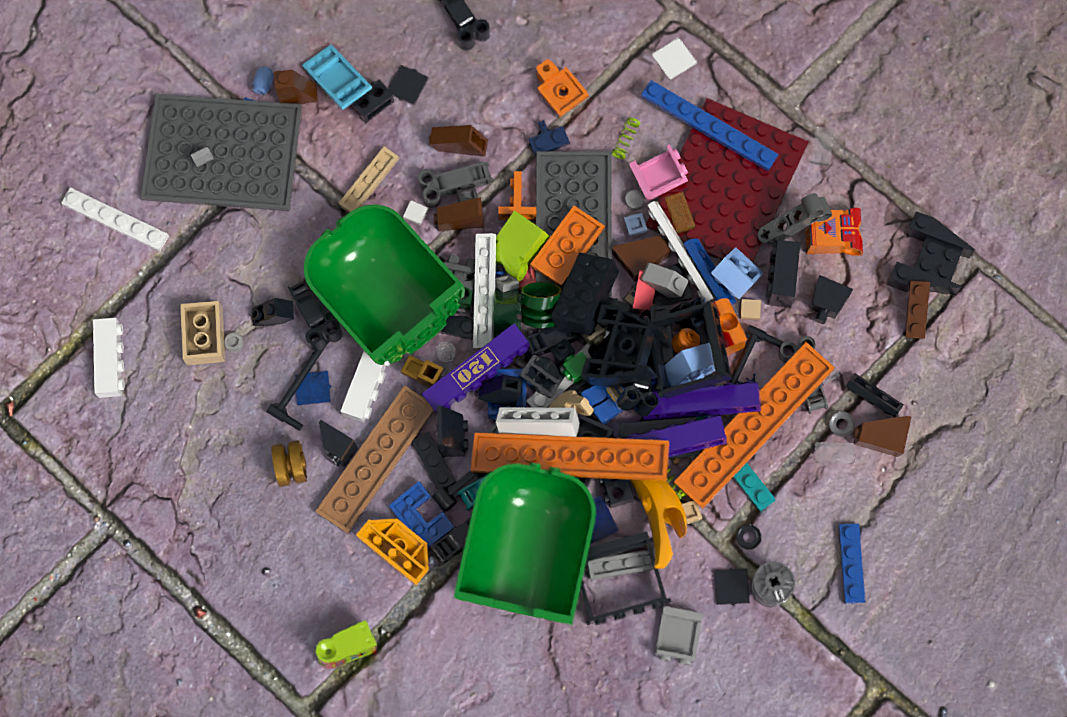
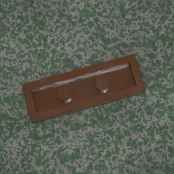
(917, 309)

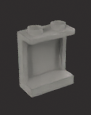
(678, 635)

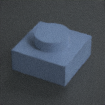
(635, 224)

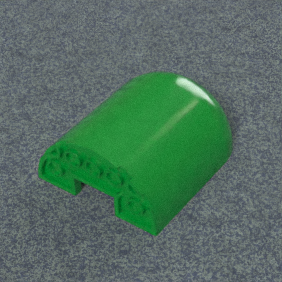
(382, 282)
(527, 542)

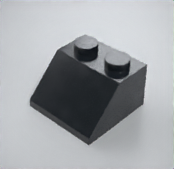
(336, 444)

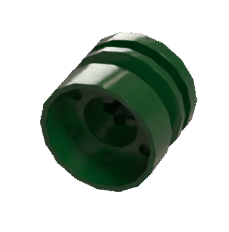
(538, 304)

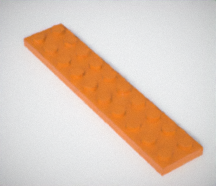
(751, 430)
(574, 455)

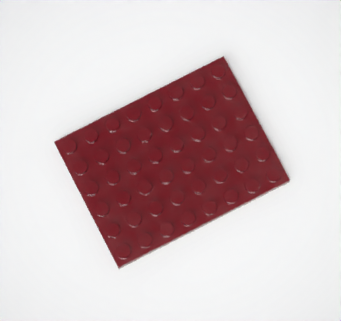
(726, 191)

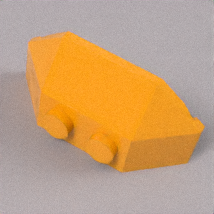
(397, 547)

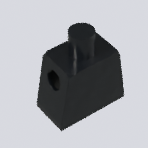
(829, 298)

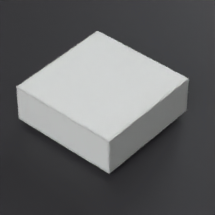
(415, 213)

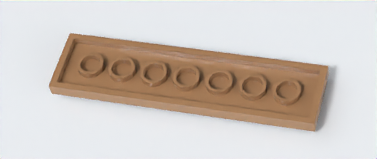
(375, 460)

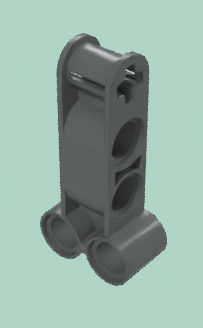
(451, 181)
(813, 210)
(817, 399)

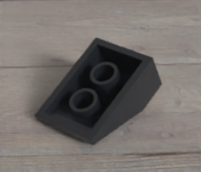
(451, 433)

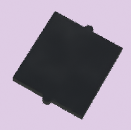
(408, 84)
(732, 586)

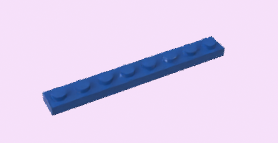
(709, 125)

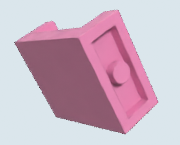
(660, 173)

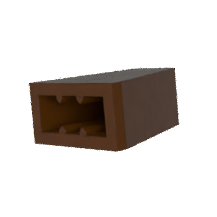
(294, 88)
(458, 140)
(460, 215)
(638, 253)
(883, 435)

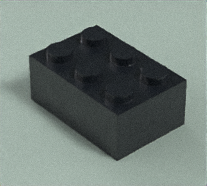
(783, 273)

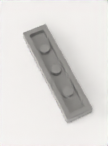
(621, 565)

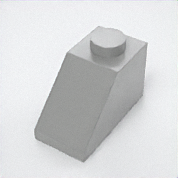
(664, 280)

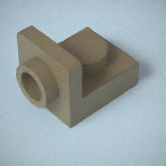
(597, 336)

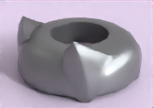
(842, 415)

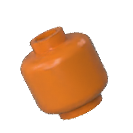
(685, 339)

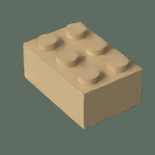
(202, 333)

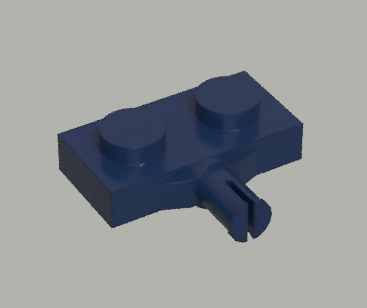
(548, 139)

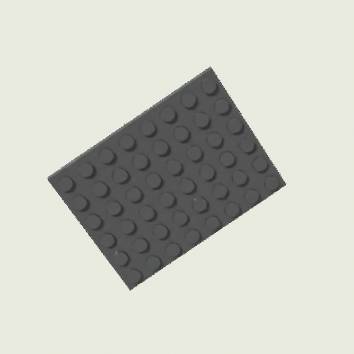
(250, 145)

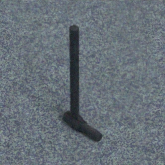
(754, 335)
(278, 410)

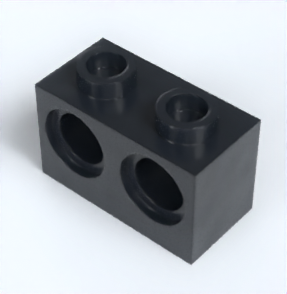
(375, 104)
(613, 485)

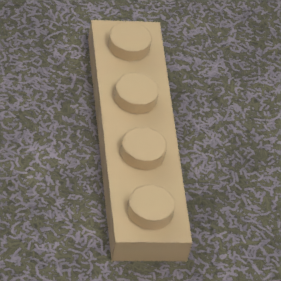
(369, 180)

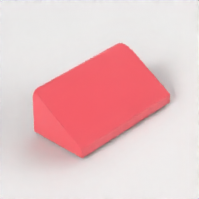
(643, 295)

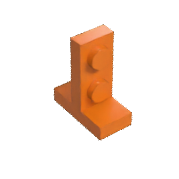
(516, 201)

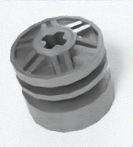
(761, 584)

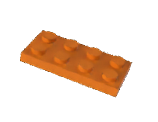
(573, 235)

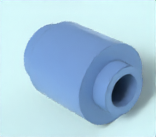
(262, 80)

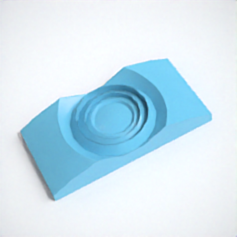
(336, 77)

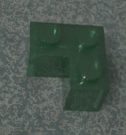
(506, 310)

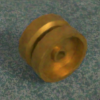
(289, 463)

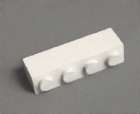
(108, 357)
(363, 389)
(538, 421)

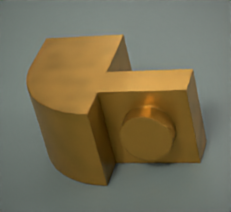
(424, 372)

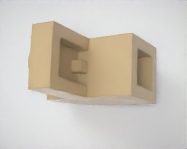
(571, 399)

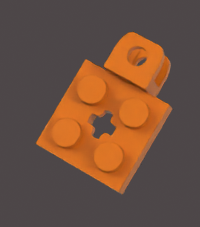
(553, 81)

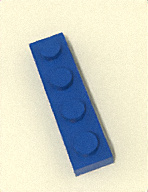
(705, 267)
(851, 563)

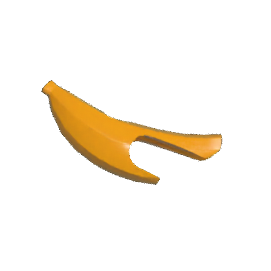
(661, 507)

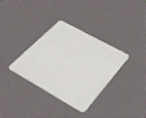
(674, 58)

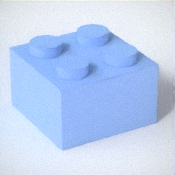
(736, 273)
(690, 365)

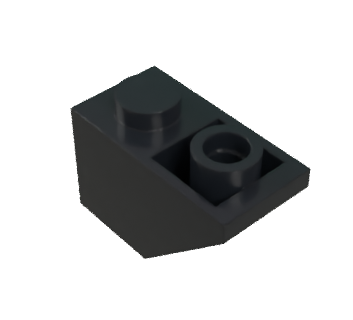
(273, 312)
(501, 390)

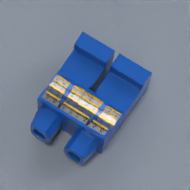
(604, 401)

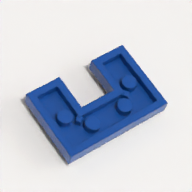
(406, 510)

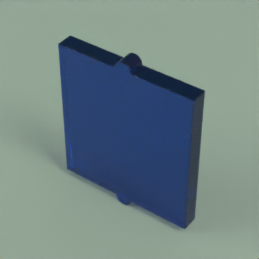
(314, 389)

